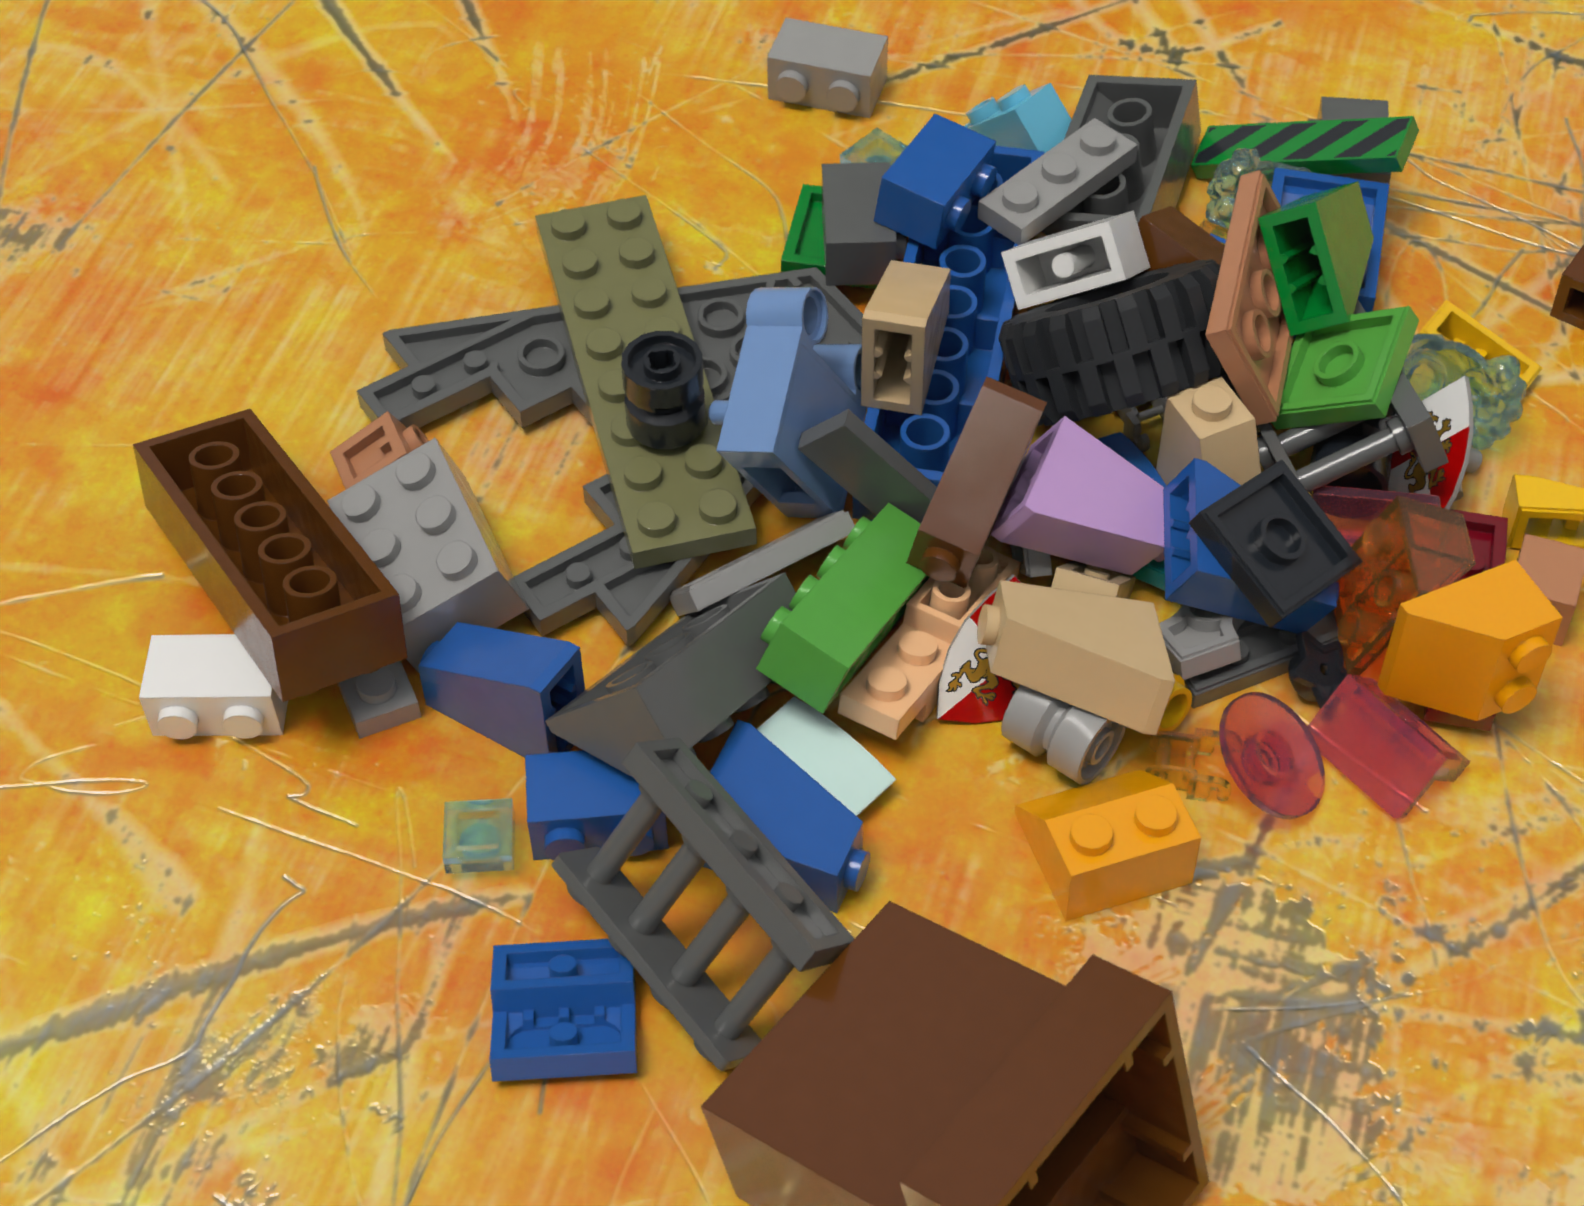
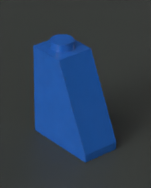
(1194, 573)
(503, 684)
(794, 813)

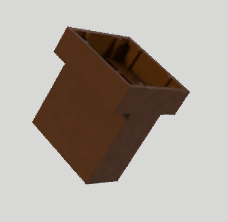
(962, 1083)

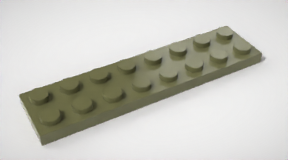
(610, 291)

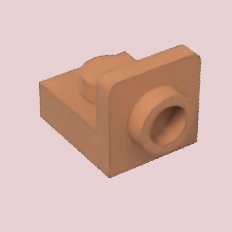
(375, 448)

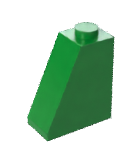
(1319, 256)

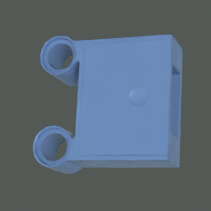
(782, 390)

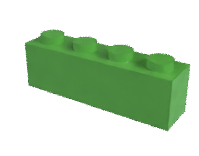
(844, 613)

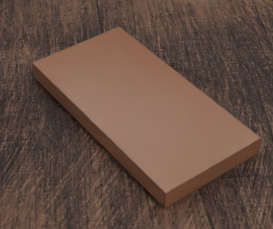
(1246, 311)

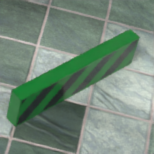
(1320, 145)

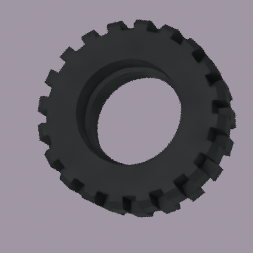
(1115, 343)

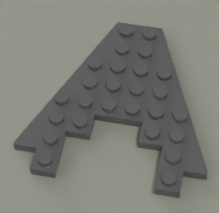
(533, 374)

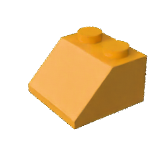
(1472, 645)
(1111, 841)

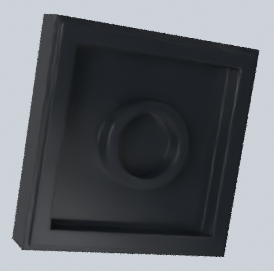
(1275, 543)

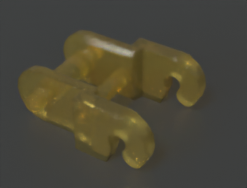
(1187, 778)

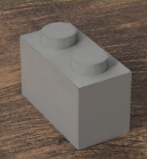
(827, 67)

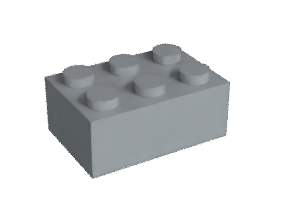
(431, 545)

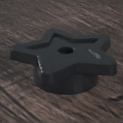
(1316, 668)

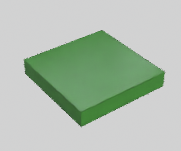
(1346, 369)

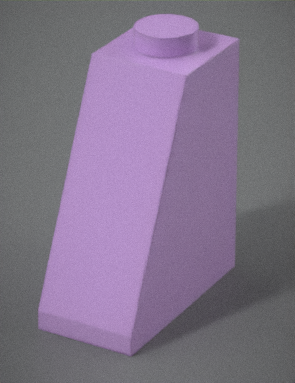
(1083, 503)

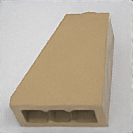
(903, 336)
(1209, 426)
(1081, 650)

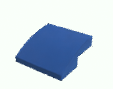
(562, 1011)

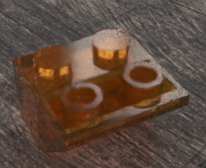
(1404, 556)

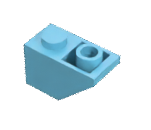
(1022, 118)

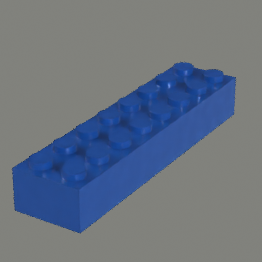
(970, 343)

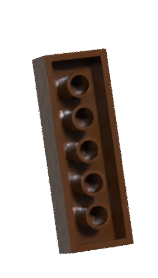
(271, 554)

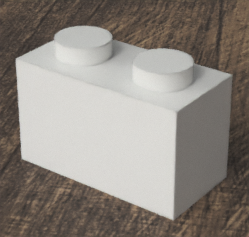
(1076, 260)
(207, 689)

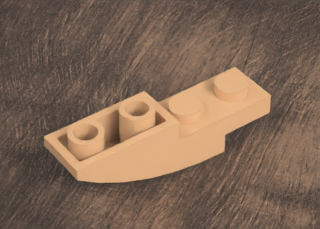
(906, 671)

